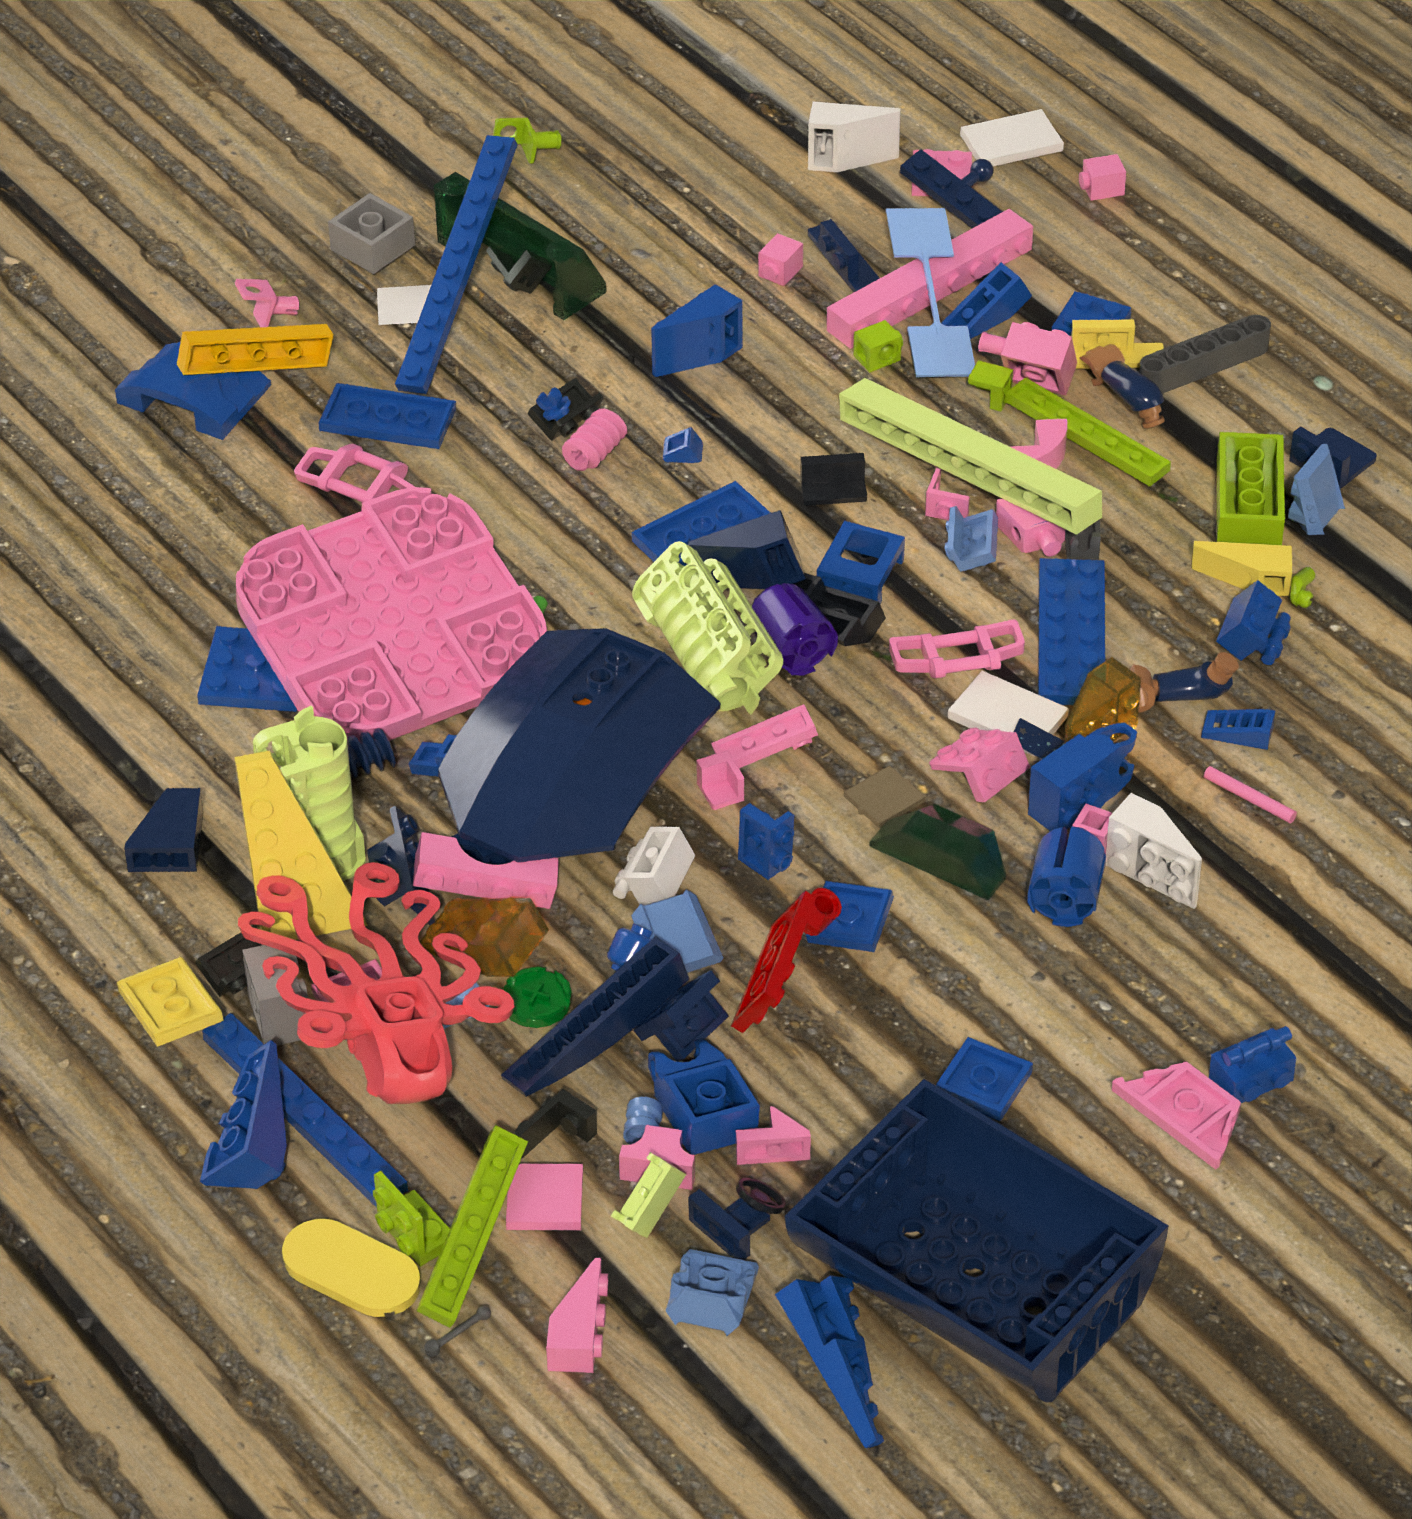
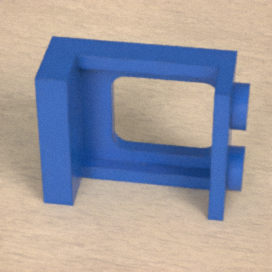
(855, 576)

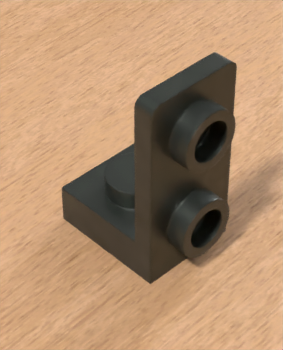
(524, 274)
(563, 1110)

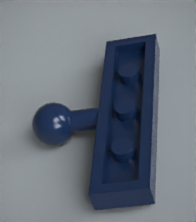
(950, 190)

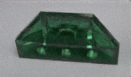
(945, 847)

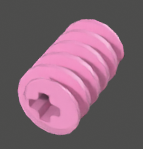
(594, 440)

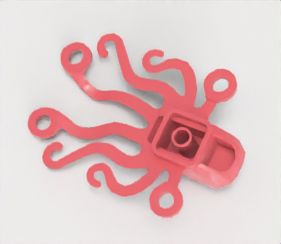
(386, 1021)

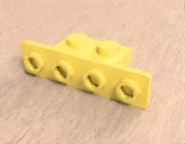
(1095, 333)

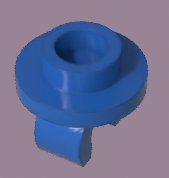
(554, 405)

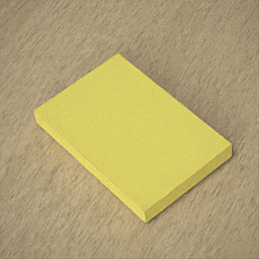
(169, 1001)

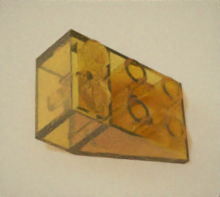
(1105, 699)
(497, 931)

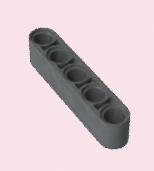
(1207, 353)

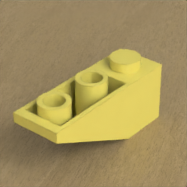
(1245, 563)

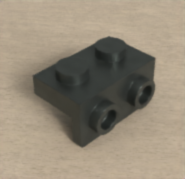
(581, 408)
(225, 965)

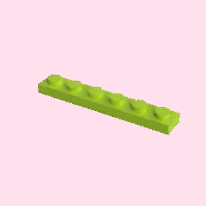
(1089, 432)
(472, 1226)

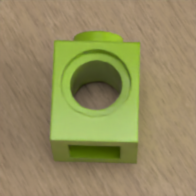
(877, 346)

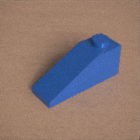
(990, 302)

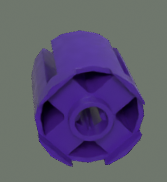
(796, 627)

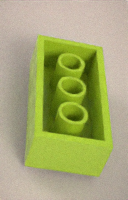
(1250, 488)

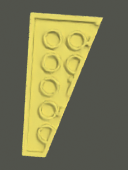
(288, 846)

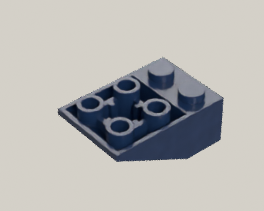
(755, 552)

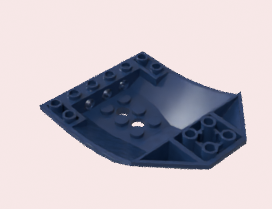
(561, 776)

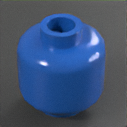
(627, 944)

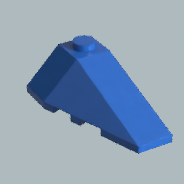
(254, 1128)

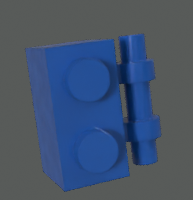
(1250, 623)
(1254, 1065)

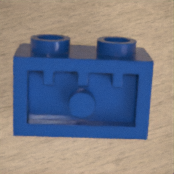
(765, 842)

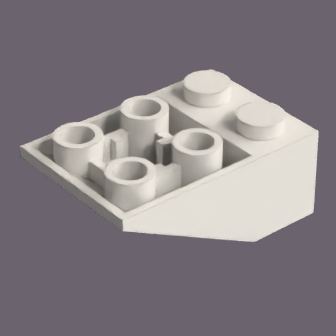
(851, 136)
(1153, 850)

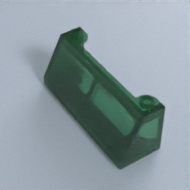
(513, 233)

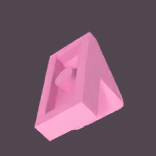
(780, 1143)

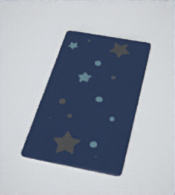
(1036, 739)

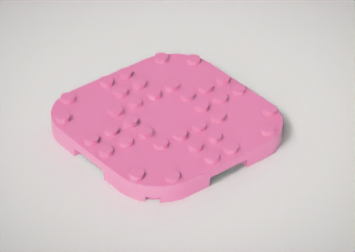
(387, 613)

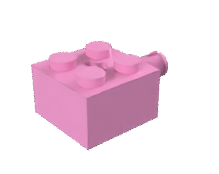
(1035, 354)

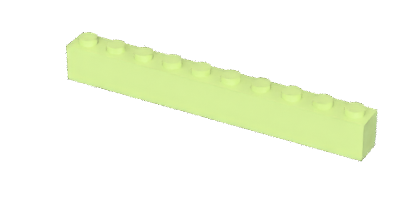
(971, 456)

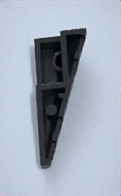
(852, 616)

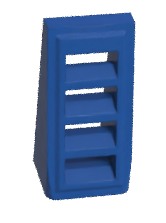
(1250, 727)

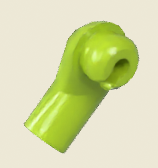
(1299, 581)

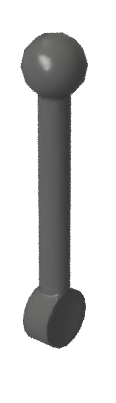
(432, 1347)

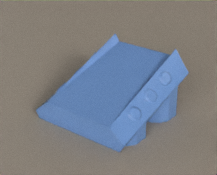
(1315, 493)
(683, 927)
(711, 1290)

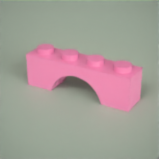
(446, 867)

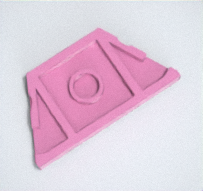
(1185, 1107)

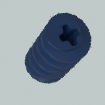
(369, 752)

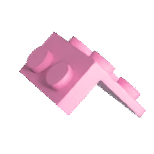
(986, 757)

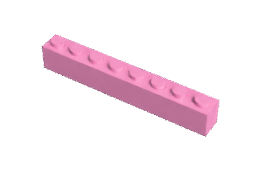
(905, 289)

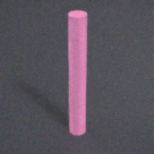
(1250, 794)

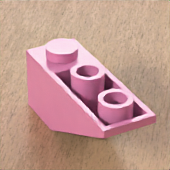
(574, 1324)

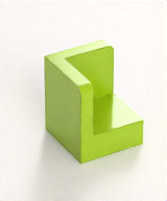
(993, 379)

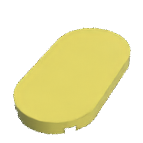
(351, 1267)

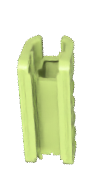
(705, 627)
(318, 773)

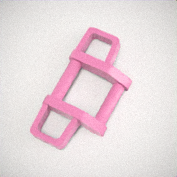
(390, 472)
(938, 668)

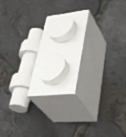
(655, 866)

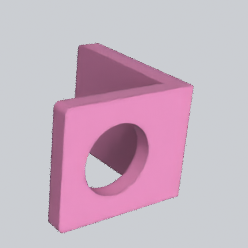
(939, 502)

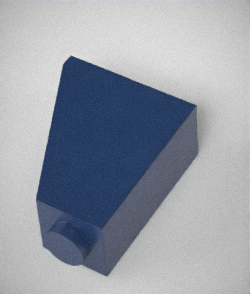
(168, 834)

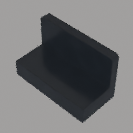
(833, 479)

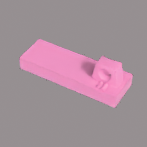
(769, 737)

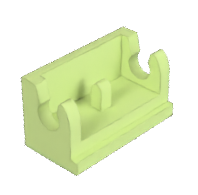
(650, 1196)

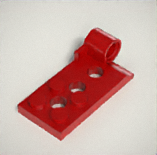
(808, 914)

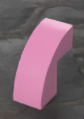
(1048, 442)

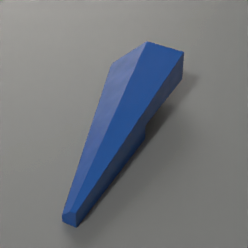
(828, 1330)

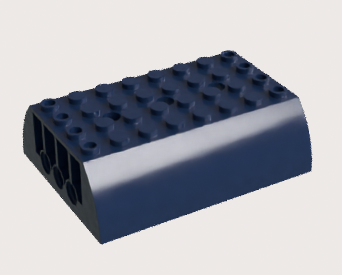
(989, 1206)

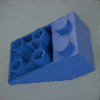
(698, 333)

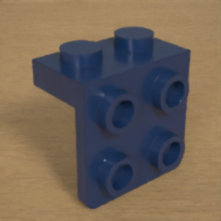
(1347, 455)

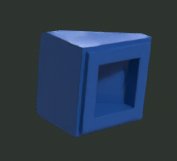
(683, 447)

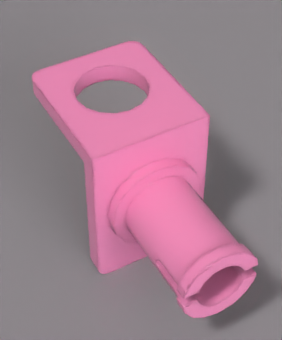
(266, 300)

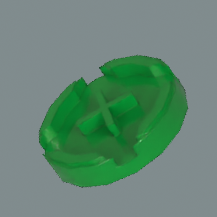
(538, 997)

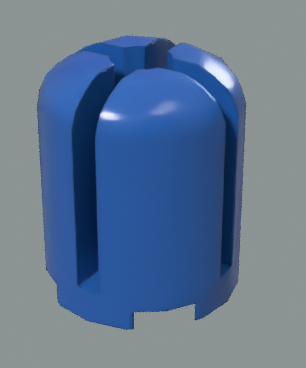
(1067, 878)

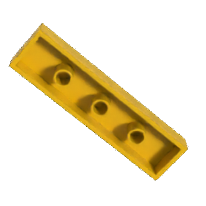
(254, 349)

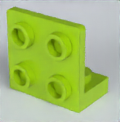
(409, 1220)

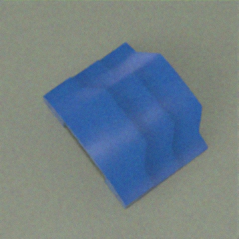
(215, 398)

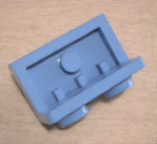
(971, 539)

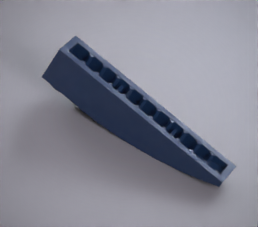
(601, 1018)

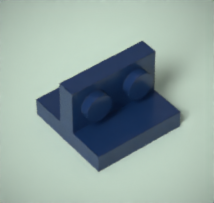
(685, 1017)

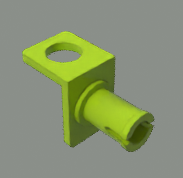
(528, 137)

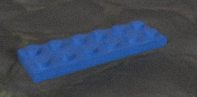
(1069, 625)

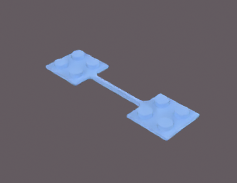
(934, 348)

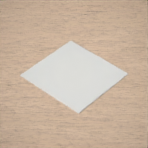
(401, 304)

